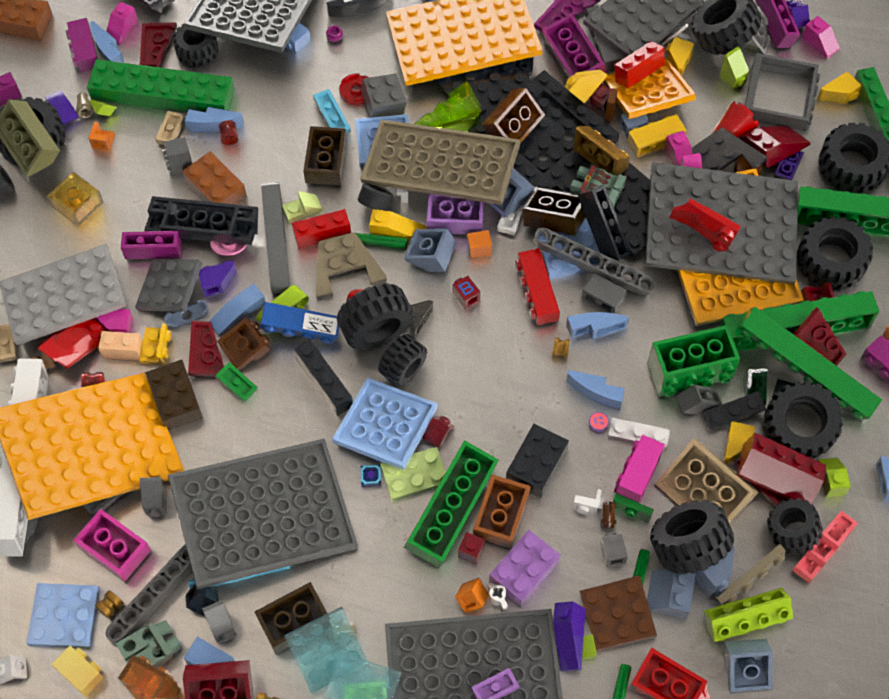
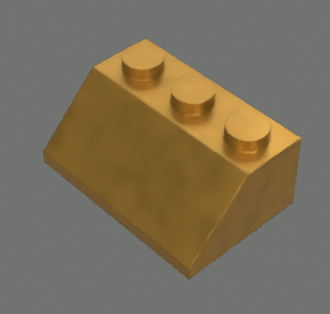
(600, 151)

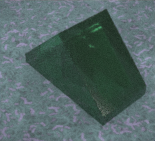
(756, 380)

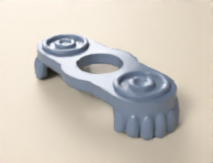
(198, 310)

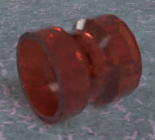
(228, 132)
(89, 379)

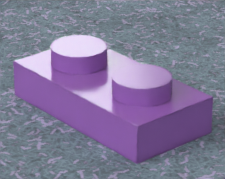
(496, 686)

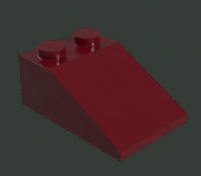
(775, 142)

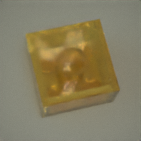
(75, 199)

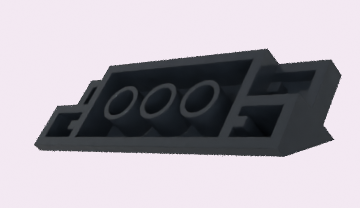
(203, 220)

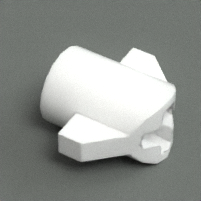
(497, 595)

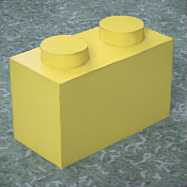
(77, 670)

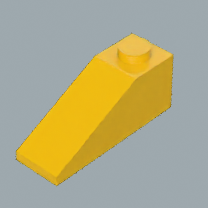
(392, 224)

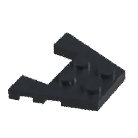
(724, 148)

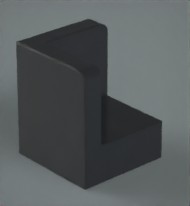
(200, 598)

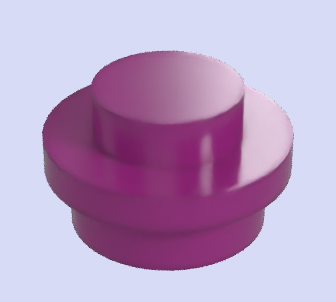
(334, 33)

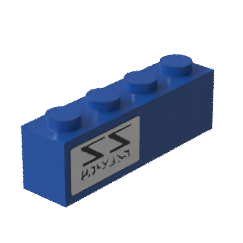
(299, 322)

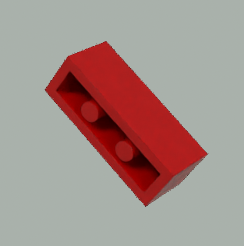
(639, 64)
(319, 228)

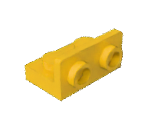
(154, 345)

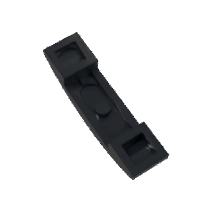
(339, 8)

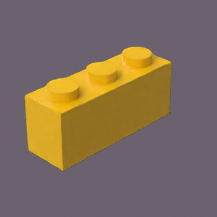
(653, 135)

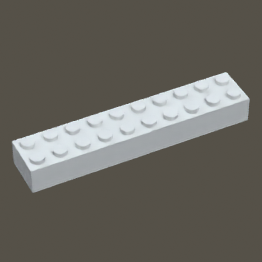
(29, 384)

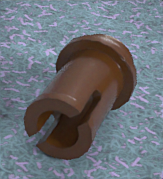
(608, 515)

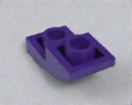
(63, 106)
(788, 166)

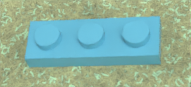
(331, 110)

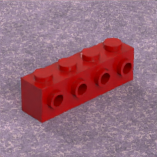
(538, 286)

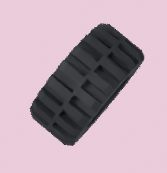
(725, 25)
(48, 117)
(848, 175)
(838, 233)
(375, 316)
(818, 400)
(692, 537)

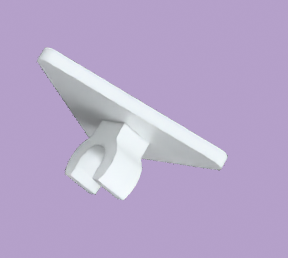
(678, 33)

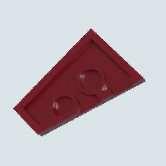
(155, 41)
(819, 336)

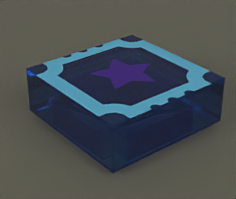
(370, 475)

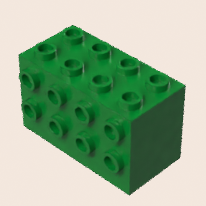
(693, 359)

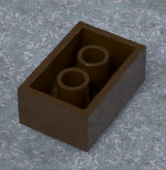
(325, 155)
(554, 211)
(173, 395)
(289, 614)

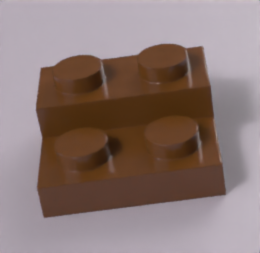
(244, 343)

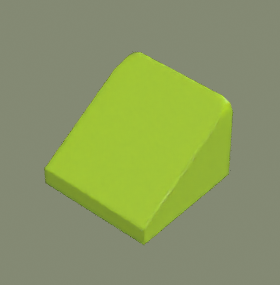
(102, 108)
(589, 649)

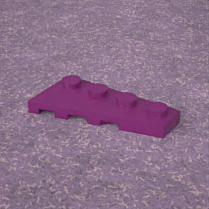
(561, 9)

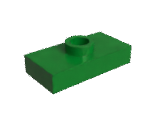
(236, 382)
(632, 508)

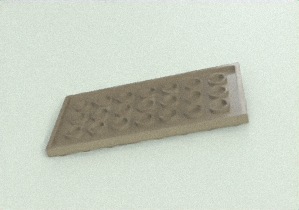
(441, 161)

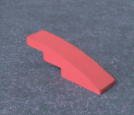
(831, 540)

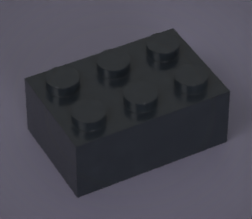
(538, 459)

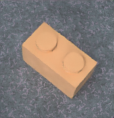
(120, 345)

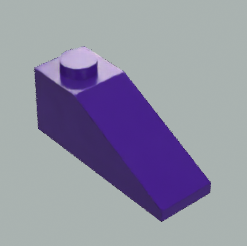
(569, 634)

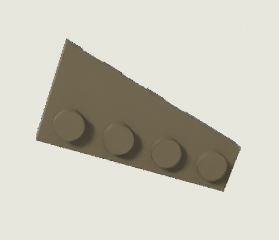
(758, 571)

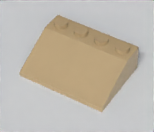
(704, 476)

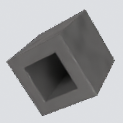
(613, 549)

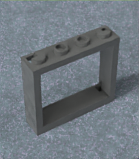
(789, 67)

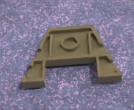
(341, 256)

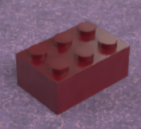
(218, 680)

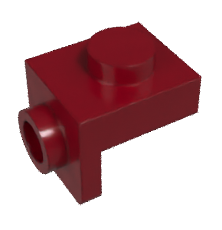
(816, 293)
(438, 430)

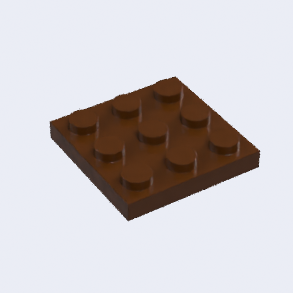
(618, 613)

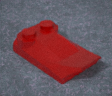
(708, 223)
(73, 343)
(666, 679)

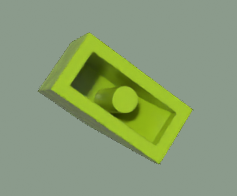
(734, 69)
(836, 478)

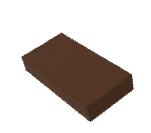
(611, 105)

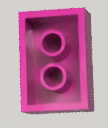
(639, 468)
(112, 545)

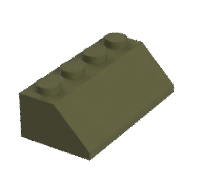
(26, 137)

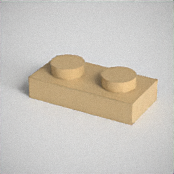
(170, 127)
(7, 345)

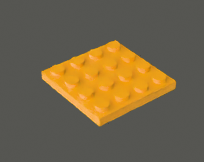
(653, 93)

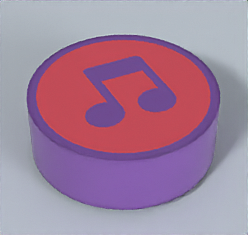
(598, 422)

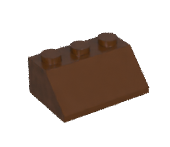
(514, 116)

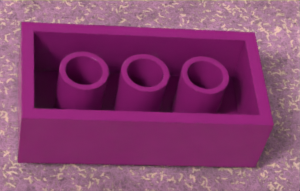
(572, 47)

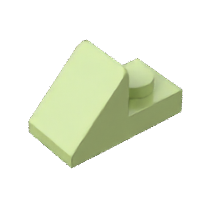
(304, 206)

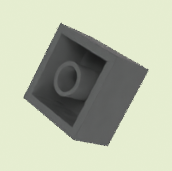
(383, 95)

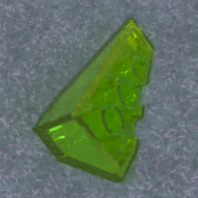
(457, 109)

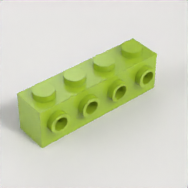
(748, 614)

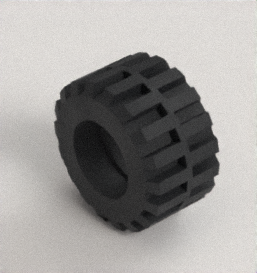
(194, 54)
(402, 360)
(791, 512)

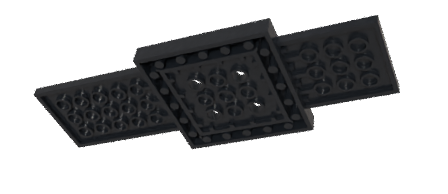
(547, 139)

